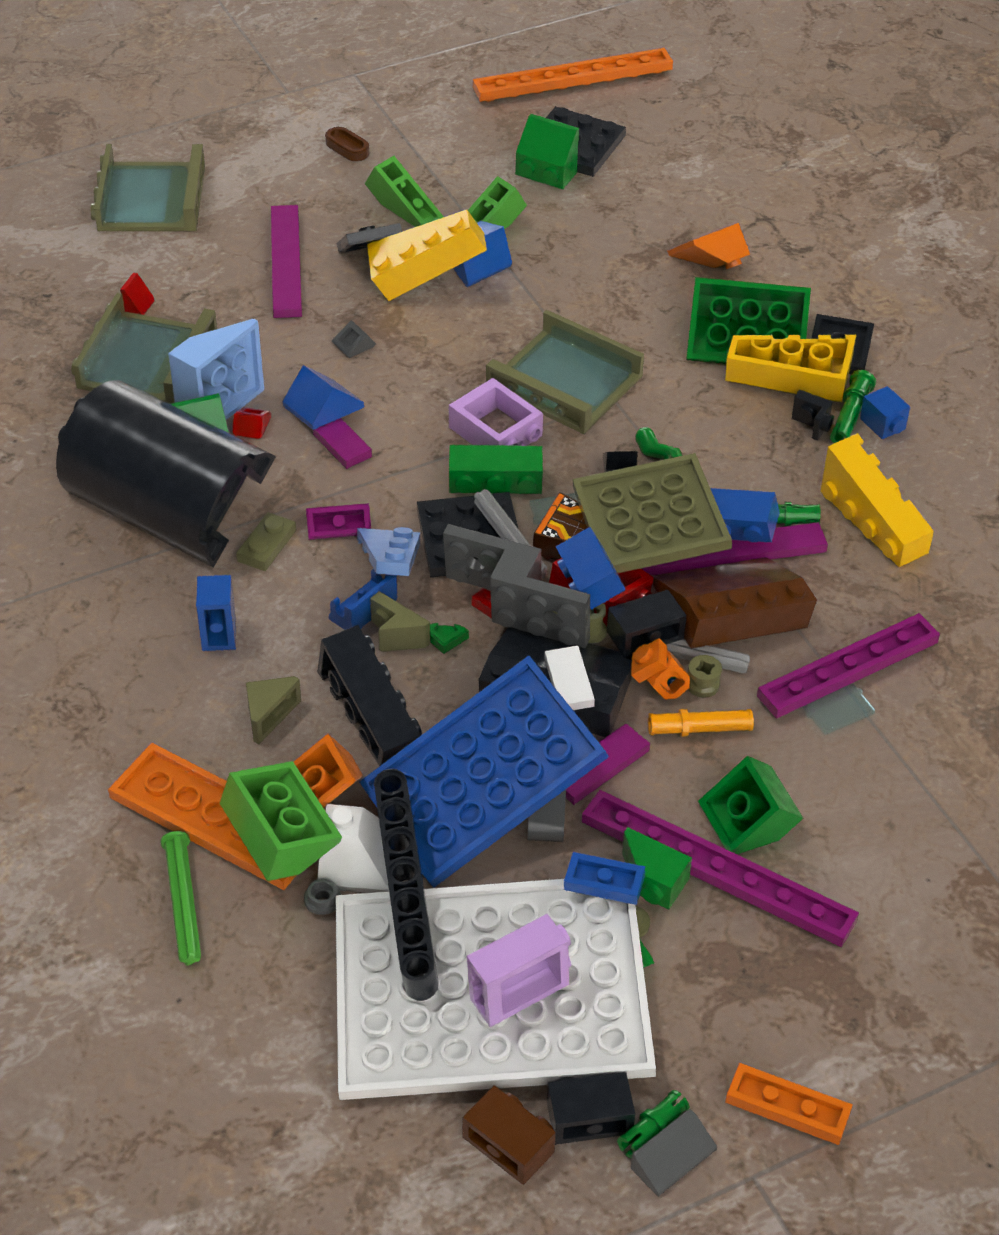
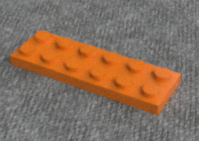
(186, 801)

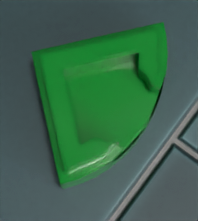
(447, 637)

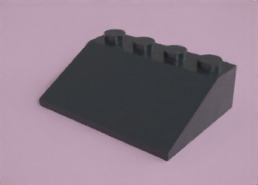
(605, 667)

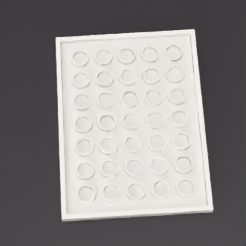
(444, 1043)

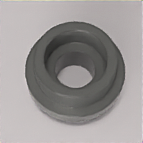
(321, 889)

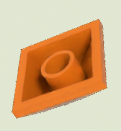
(715, 249)
(328, 769)

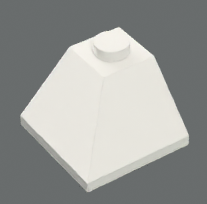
(358, 860)

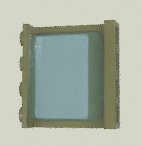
(148, 194)
(135, 349)
(570, 372)

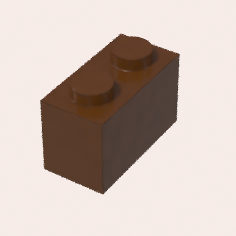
(509, 1134)

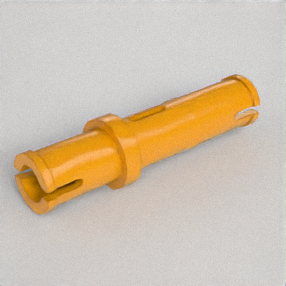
(695, 722)

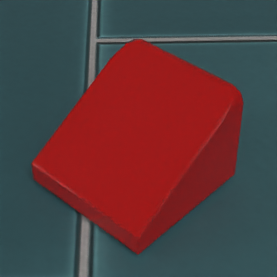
(136, 295)
(250, 422)

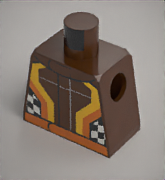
(558, 525)

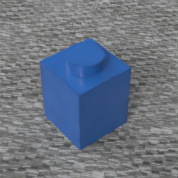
(884, 412)

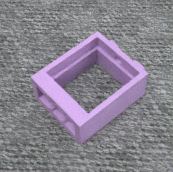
(468, 409)
(519, 969)

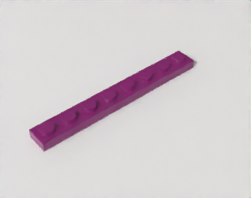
(728, 870)

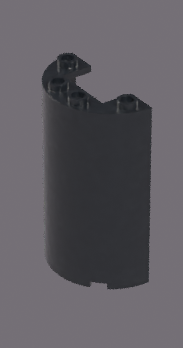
(156, 466)

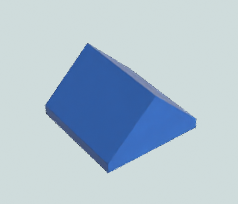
(489, 262)
(319, 399)

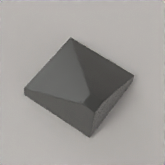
(353, 340)

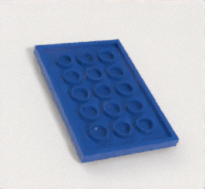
(490, 767)

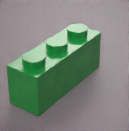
(495, 469)

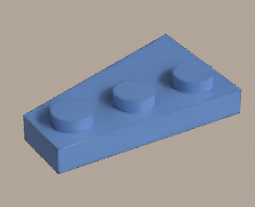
(390, 550)

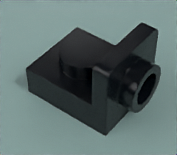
(813, 412)

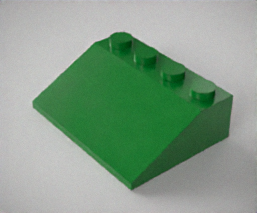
(742, 308)

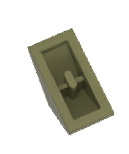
(270, 703)

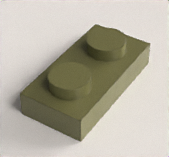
(266, 541)

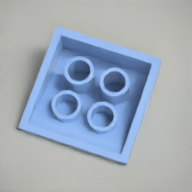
(221, 363)

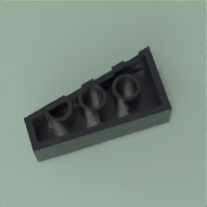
(367, 693)

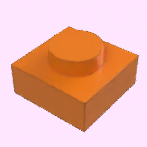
(649, 660)

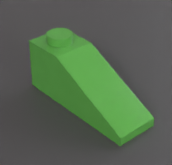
(401, 194)
(498, 204)

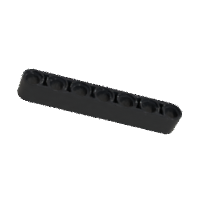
(399, 834)

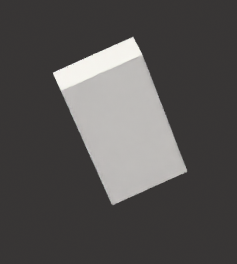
(570, 676)

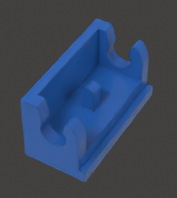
(357, 608)

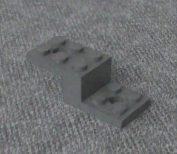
(516, 586)

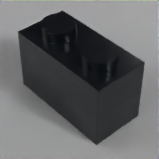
(646, 620)
(590, 1107)

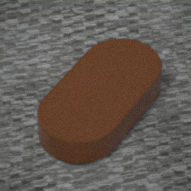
(347, 144)

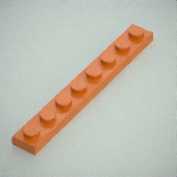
(572, 74)

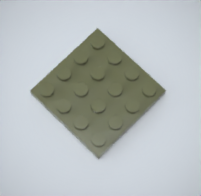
(653, 513)

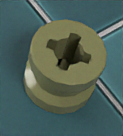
(704, 676)

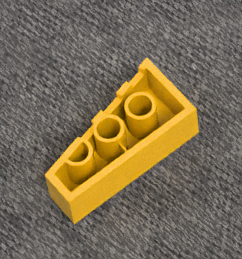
(423, 253)
(792, 363)
(873, 502)

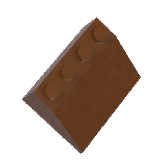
(739, 600)

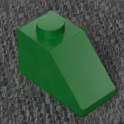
(665, 867)

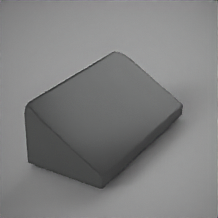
(673, 1153)

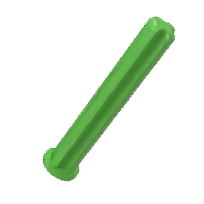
(182, 897)

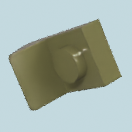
(398, 625)

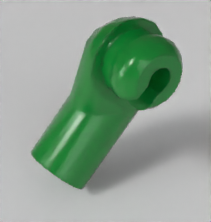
(649, 444)

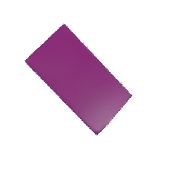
(337, 521)

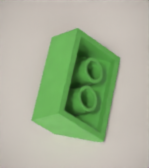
(278, 819)

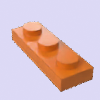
(789, 1103)

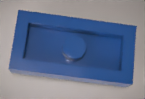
(604, 878)

